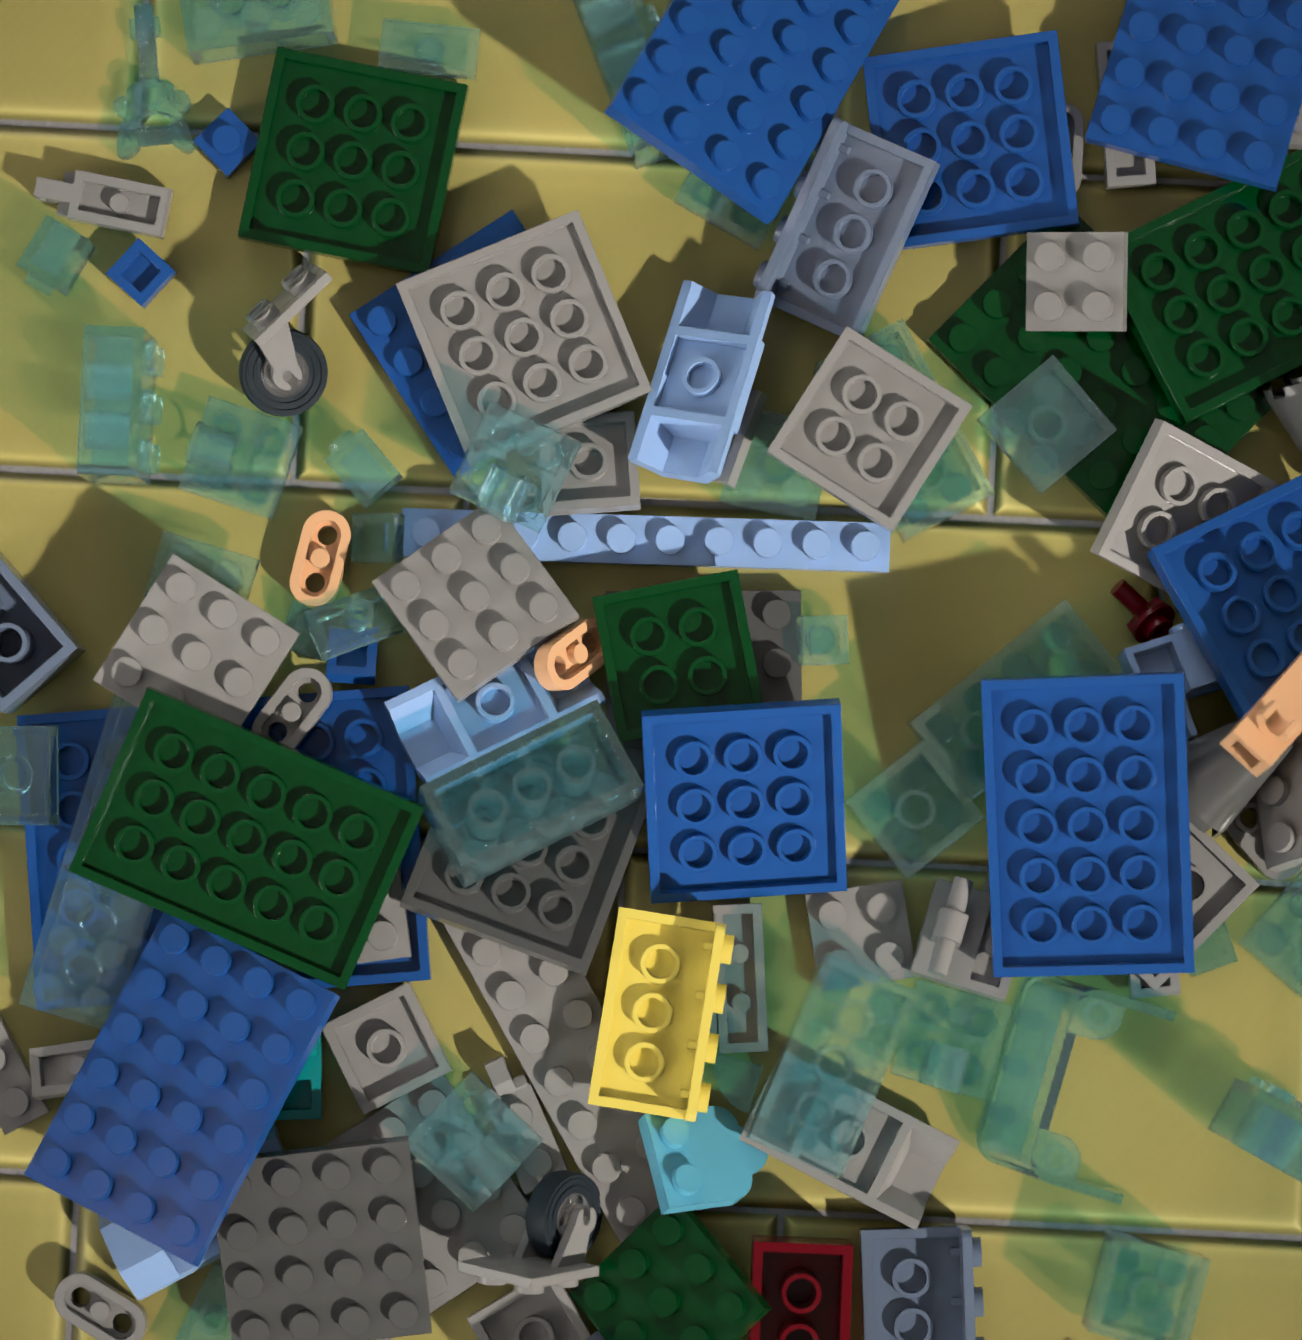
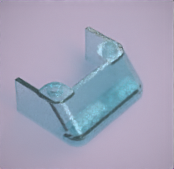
(1031, 1072)

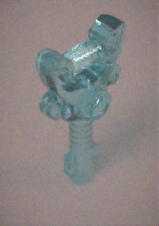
(150, 96)

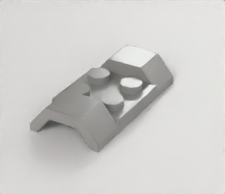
(890, 1164)

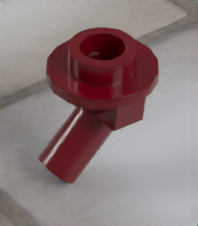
(1147, 615)

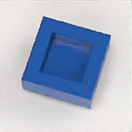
(227, 142)
(141, 273)
(354, 666)

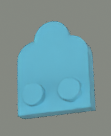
(698, 1161)

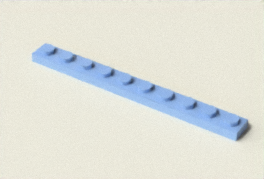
(684, 541)

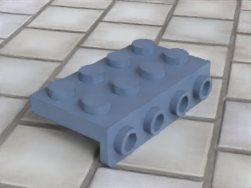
(845, 228)
(920, 1283)

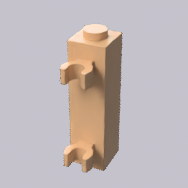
(1269, 723)

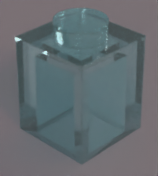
(55, 257)
(362, 466)

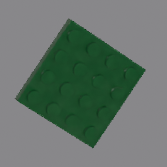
(353, 161)

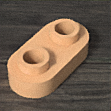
(321, 559)
(566, 661)

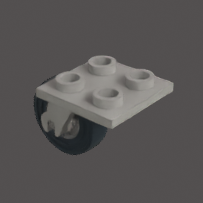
(282, 366)
(560, 1226)

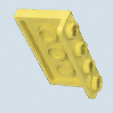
(660, 1014)

